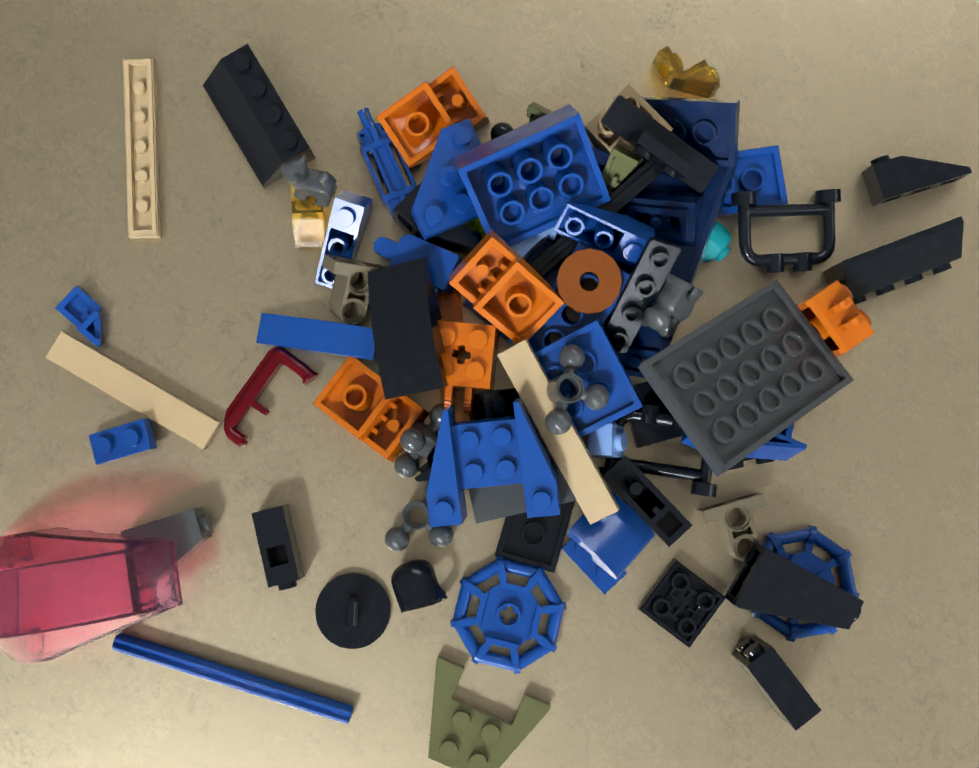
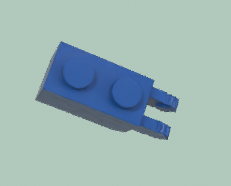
(411, 247)

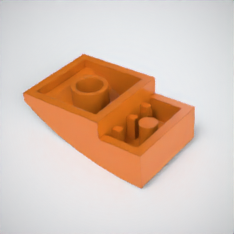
(420, 115)
(505, 288)
(359, 405)

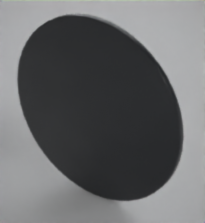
(352, 611)

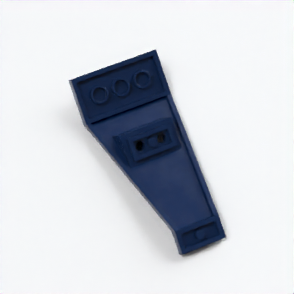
(713, 131)

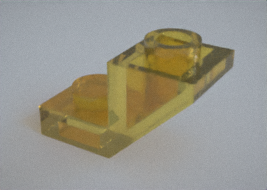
(696, 80)
(307, 222)

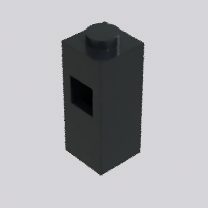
(278, 547)

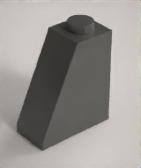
(186, 528)

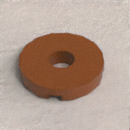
(570, 281)

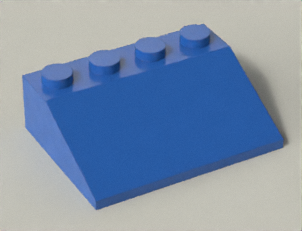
(531, 174)

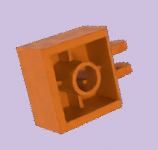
(836, 317)
(479, 370)

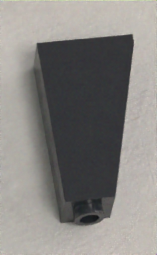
(785, 589)

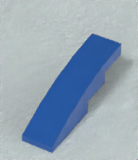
(316, 336)

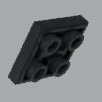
(681, 603)

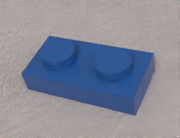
(122, 441)
(593, 571)

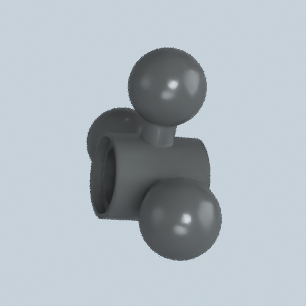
(595, 396)
(418, 441)
(398, 537)

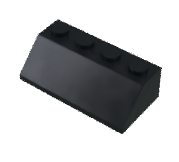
(255, 115)
(900, 261)

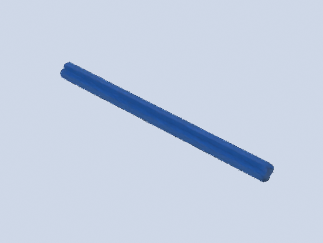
(232, 678)

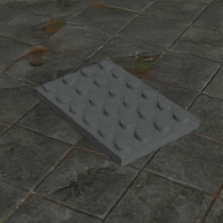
(745, 376)

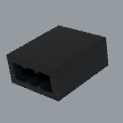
(775, 681)

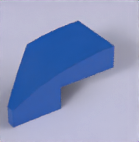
(83, 313)

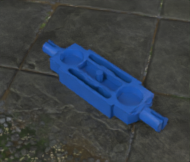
(377, 143)

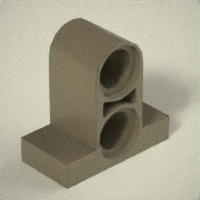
(345, 292)
(743, 529)

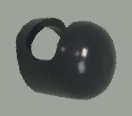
(416, 585)

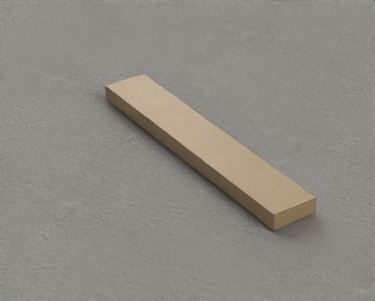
(142, 148)
(133, 390)
(566, 448)

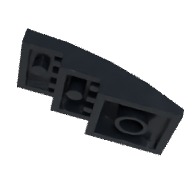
(406, 328)

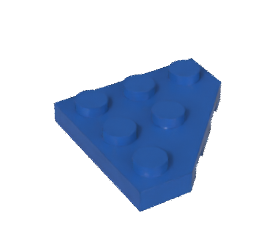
(442, 198)

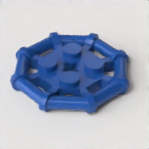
(809, 561)
(492, 624)

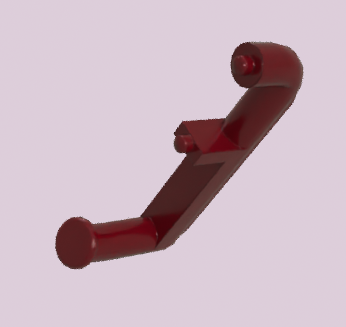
(256, 385)

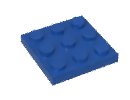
(600, 367)

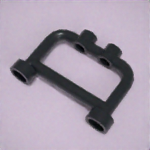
(774, 263)
(700, 478)

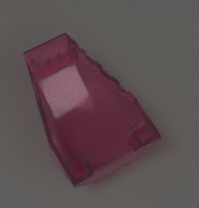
(79, 588)

